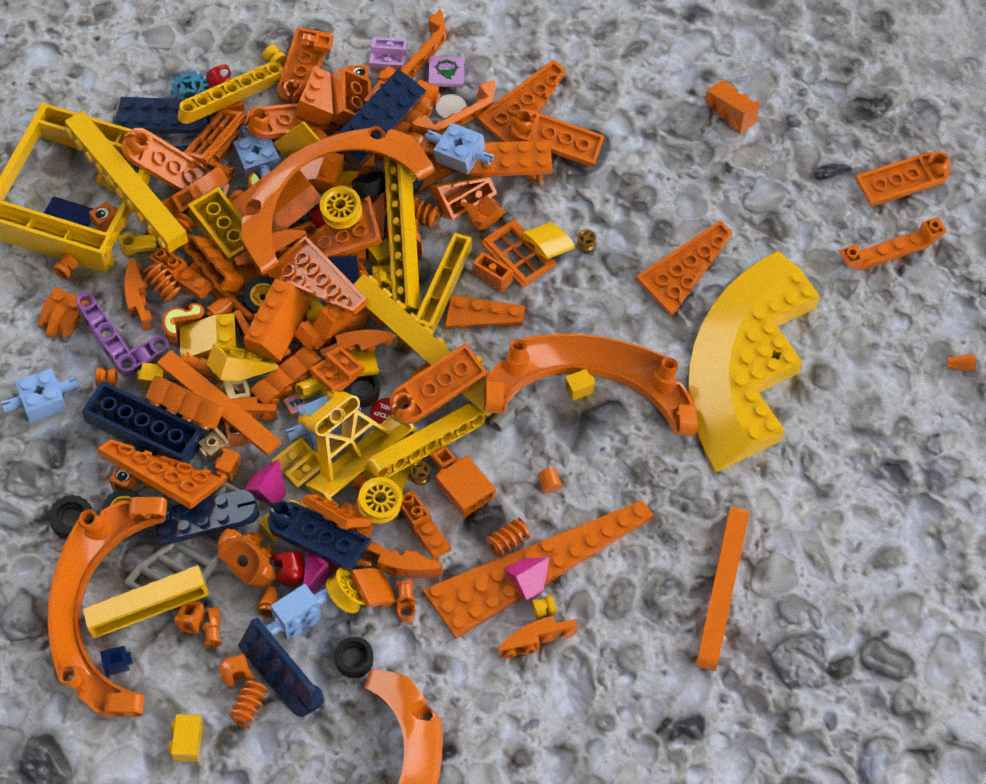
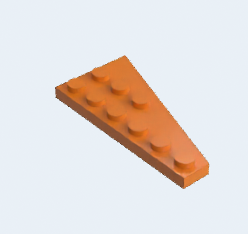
(529, 95)
(342, 242)
(678, 273)
(317, 276)
(165, 474)

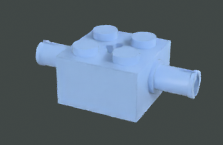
(459, 148)
(255, 154)
(40, 395)
(309, 409)
(297, 611)

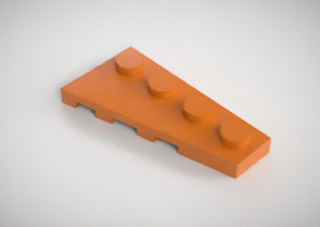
(479, 312)

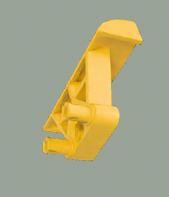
(353, 462)

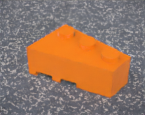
(316, 98)
(732, 106)
(455, 195)
(336, 321)

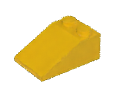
(200, 335)
(237, 363)

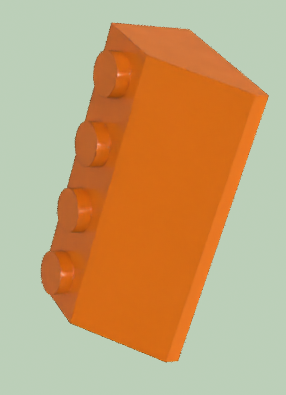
(276, 321)

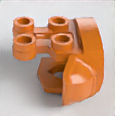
(258, 571)

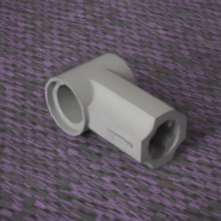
(514, 410)

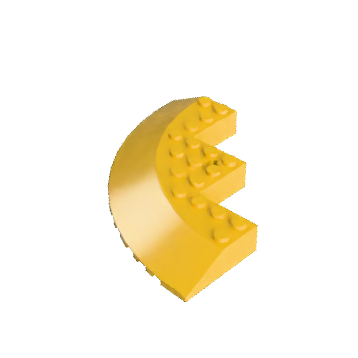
(744, 354)

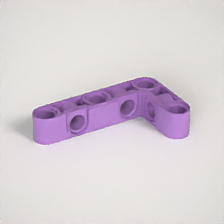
(114, 345)

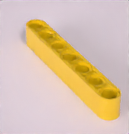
(229, 92)
(426, 441)

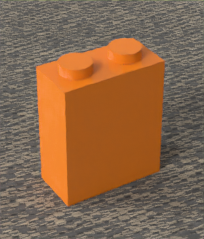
(465, 486)

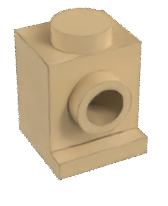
(239, 387)
(209, 449)

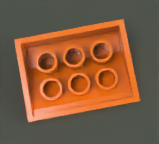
(293, 203)

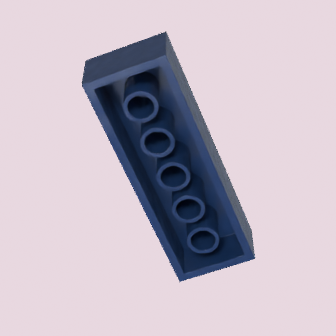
(384, 109)
(142, 423)

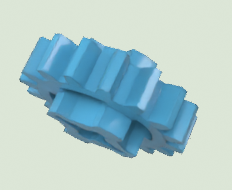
(191, 82)

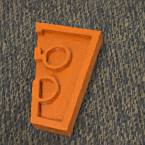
(344, 518)

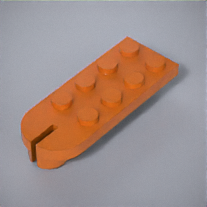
(298, 67)
(277, 120)
(565, 139)
(161, 159)
(515, 159)
(904, 177)
(437, 385)

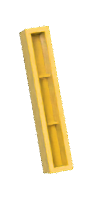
(444, 281)
(145, 602)

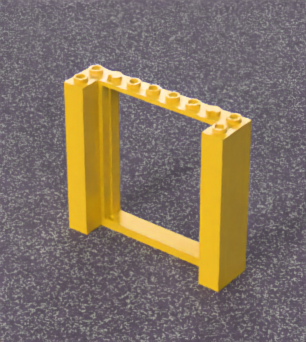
(48, 233)

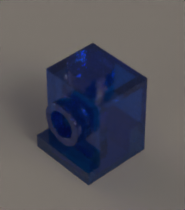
(111, 656)

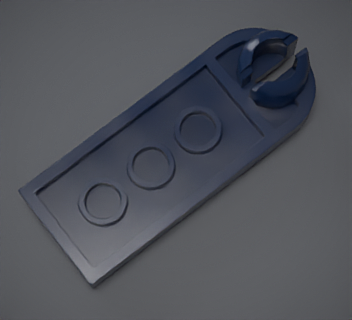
(155, 115)
(207, 517)
(317, 535)
(280, 670)

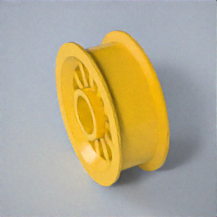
(343, 217)
(367, 492)
(344, 592)

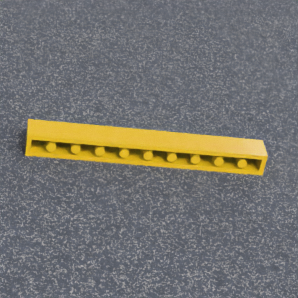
(126, 182)
(402, 235)
(414, 334)

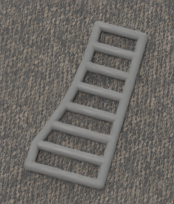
(160, 555)

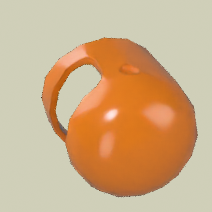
(233, 669)

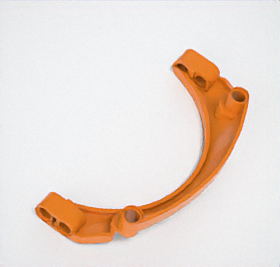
(257, 228)
(605, 357)
(77, 562)
(421, 737)

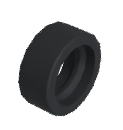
(369, 184)
(371, 398)
(354, 642)

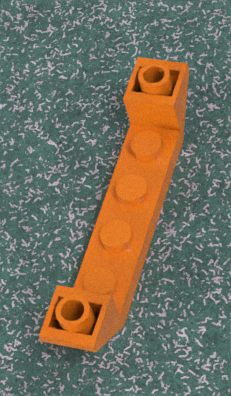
(427, 49)
(485, 95)
(862, 259)

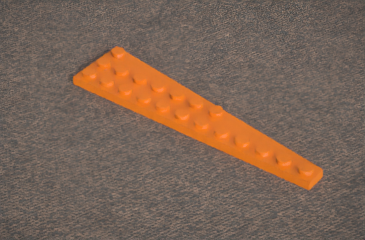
(487, 590)

